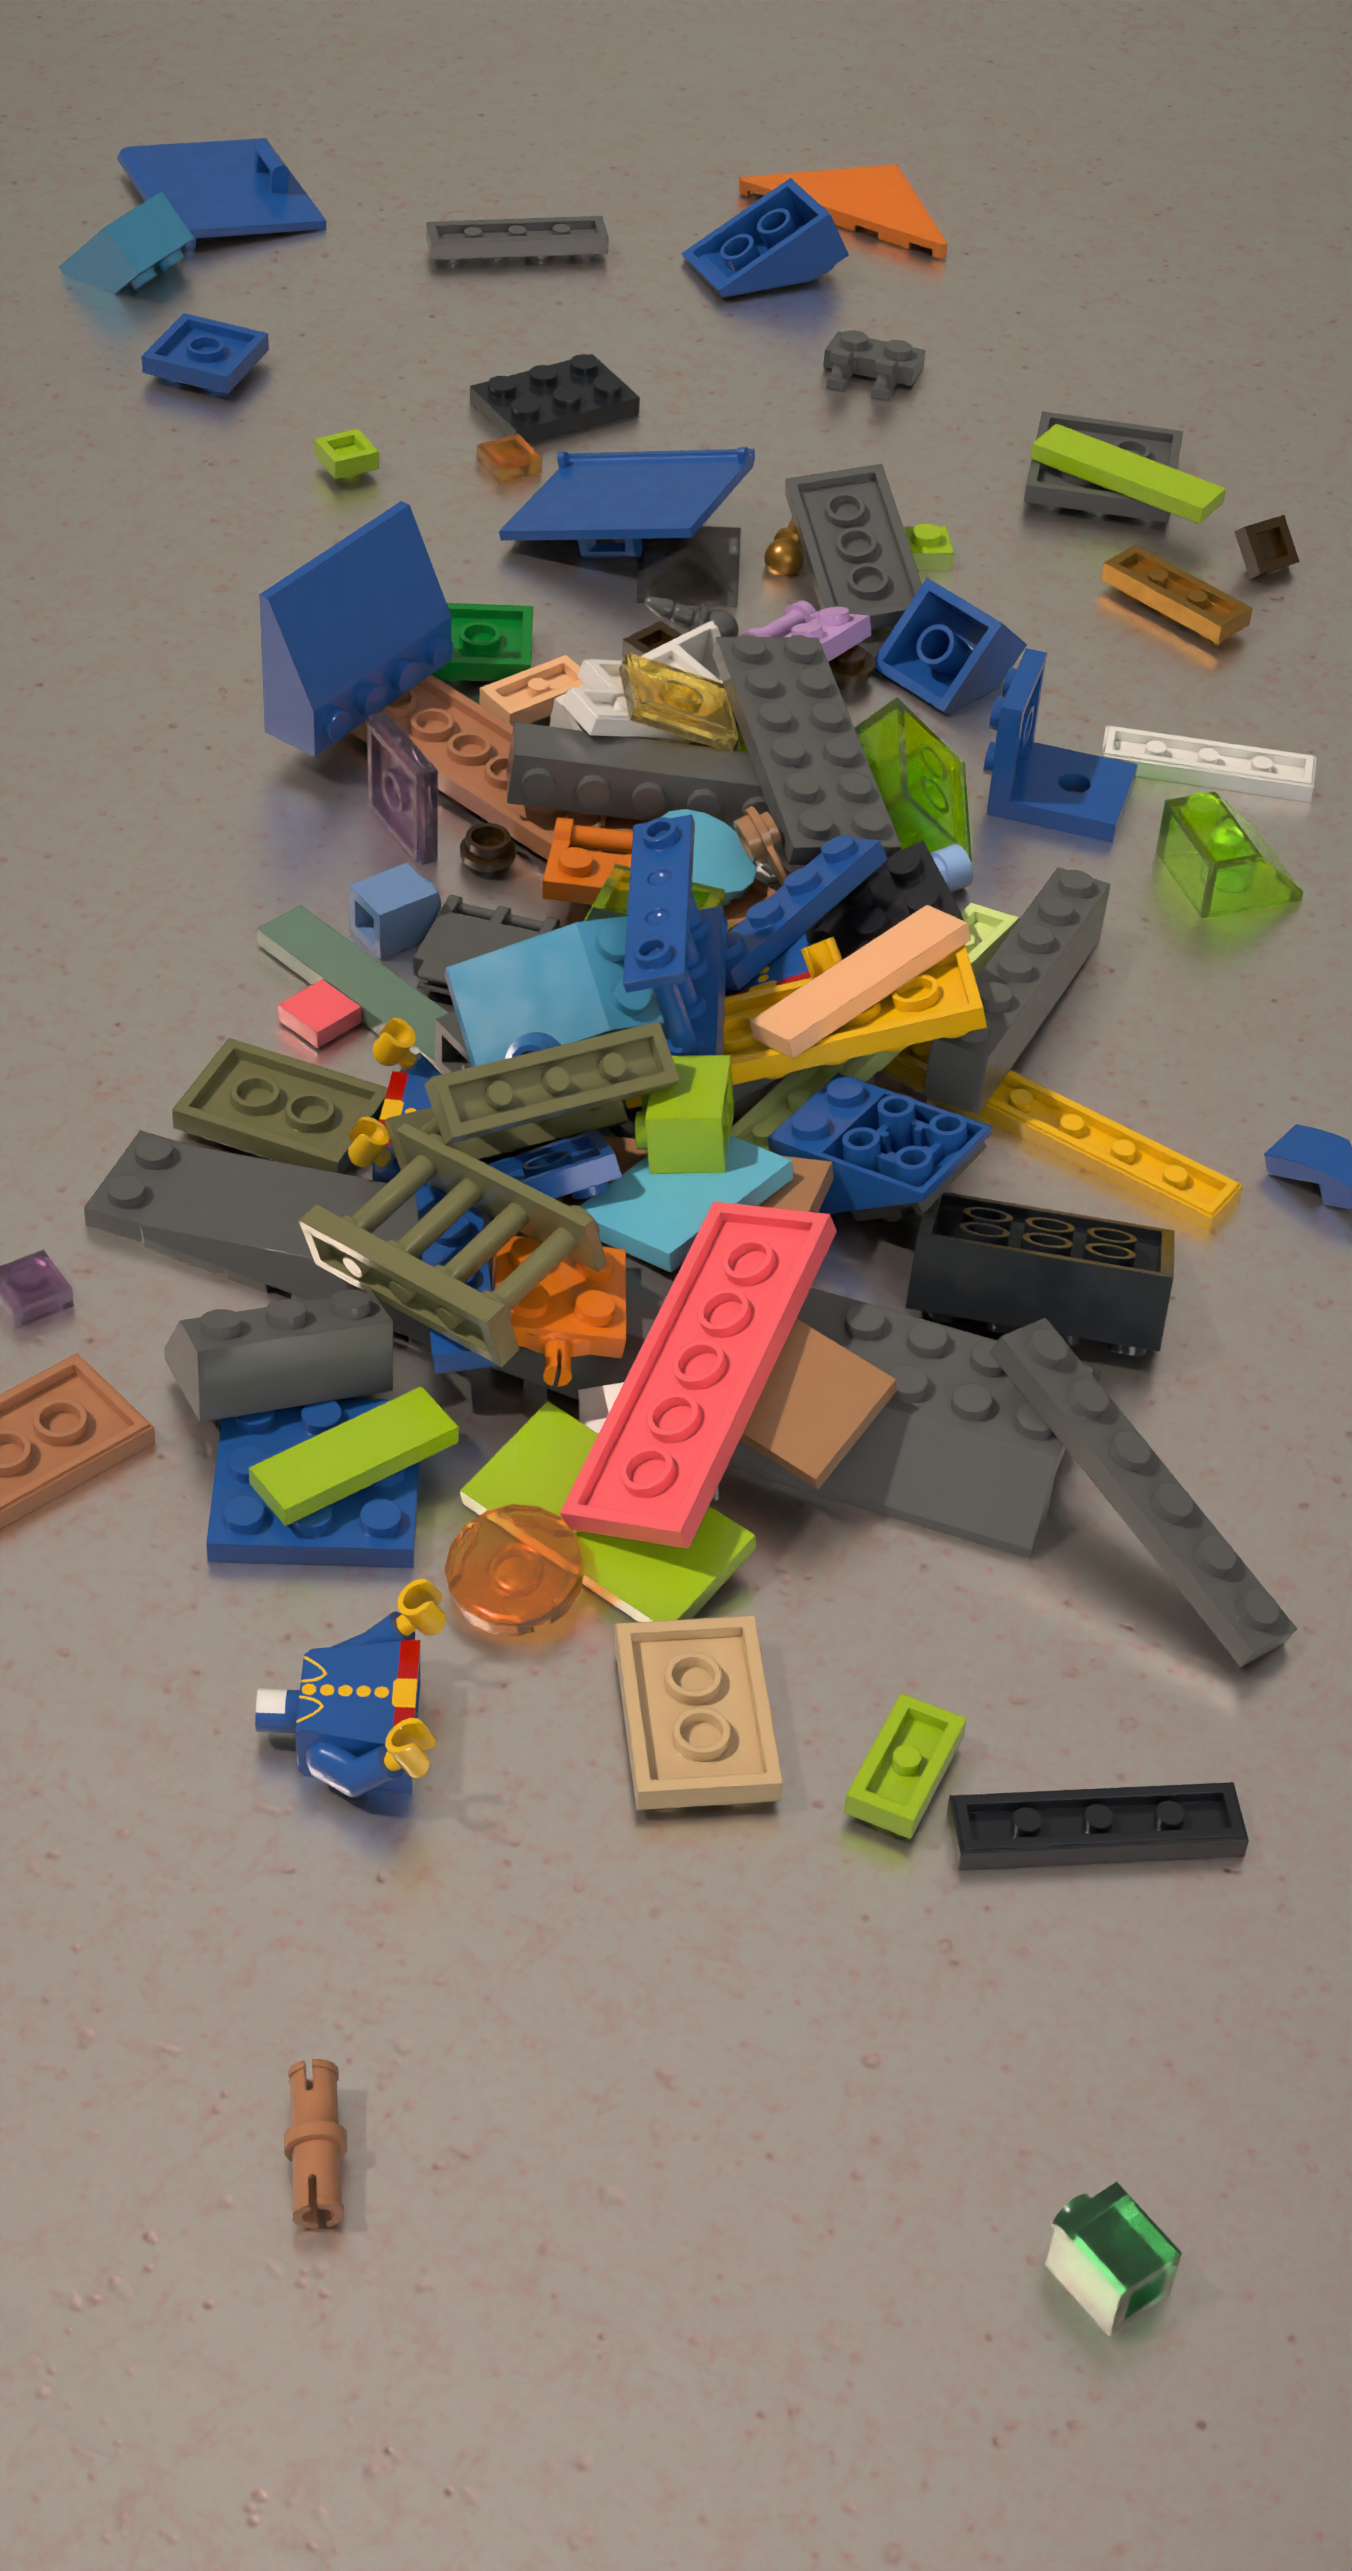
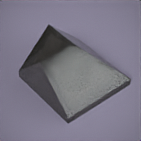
(692, 568)

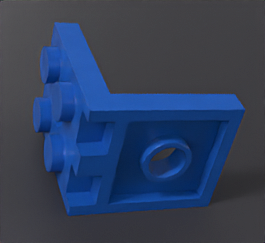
(1035, 779)

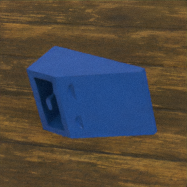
(878, 1142)

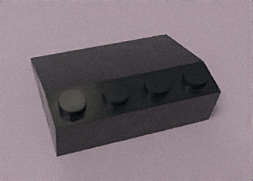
(1038, 1263)

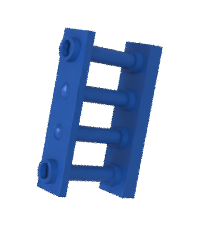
(674, 943)

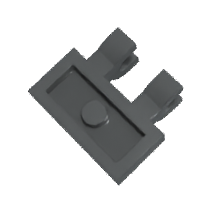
(887, 361)

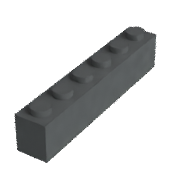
(627, 775)
(1020, 988)

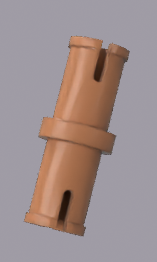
(315, 2144)

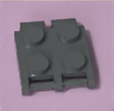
(461, 938)

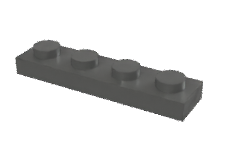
(517, 238)

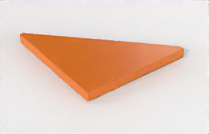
(864, 197)

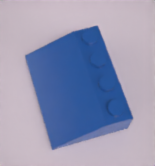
(351, 632)

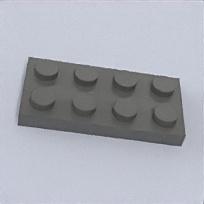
(854, 542)

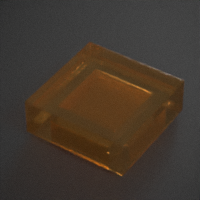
(508, 458)

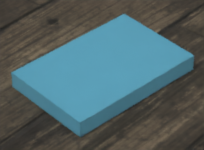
(662, 1213)

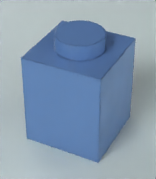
(392, 910)

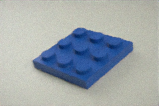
(360, 1530)

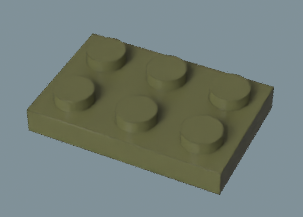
(277, 1107)

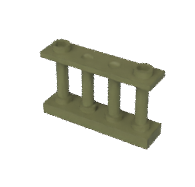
(542, 1094)
(439, 1293)

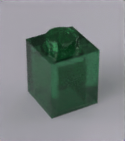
(1112, 2257)

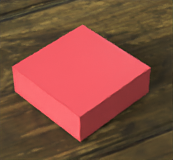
(319, 1013)

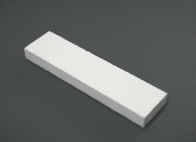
(1213, 763)

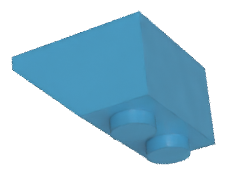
(131, 248)

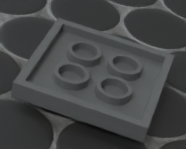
(1057, 489)

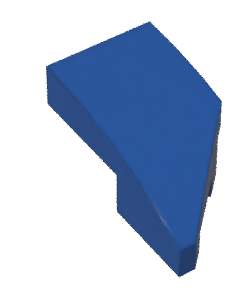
(1316, 1158)

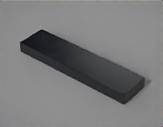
(1096, 1825)

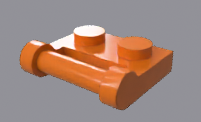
(577, 873)

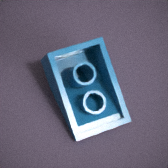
(548, 984)

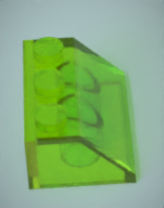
(917, 778)

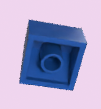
(947, 650)

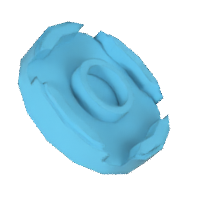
(719, 856)

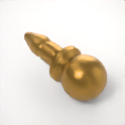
(785, 553)

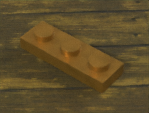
(1176, 594)

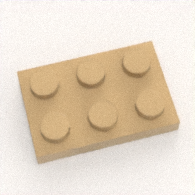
(697, 1713)

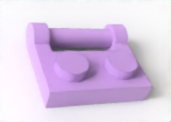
(833, 626)

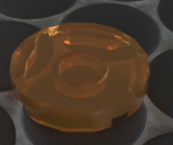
(514, 1569)

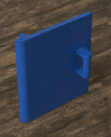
(223, 187)
(629, 498)

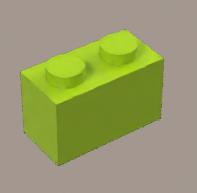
(691, 1121)

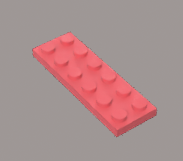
(699, 1374)

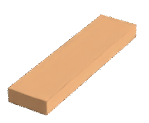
(859, 981)

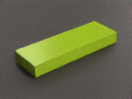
(353, 1455)

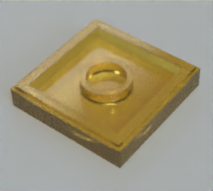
(678, 702)

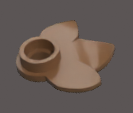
(758, 837)

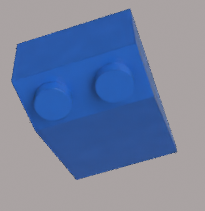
(769, 244)

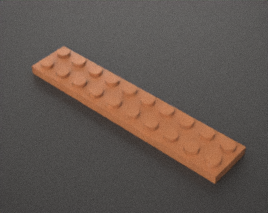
(471, 760)

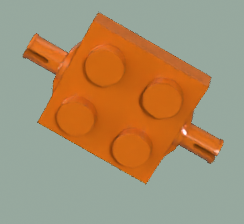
(569, 1310)

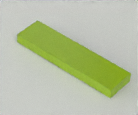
(1128, 473)

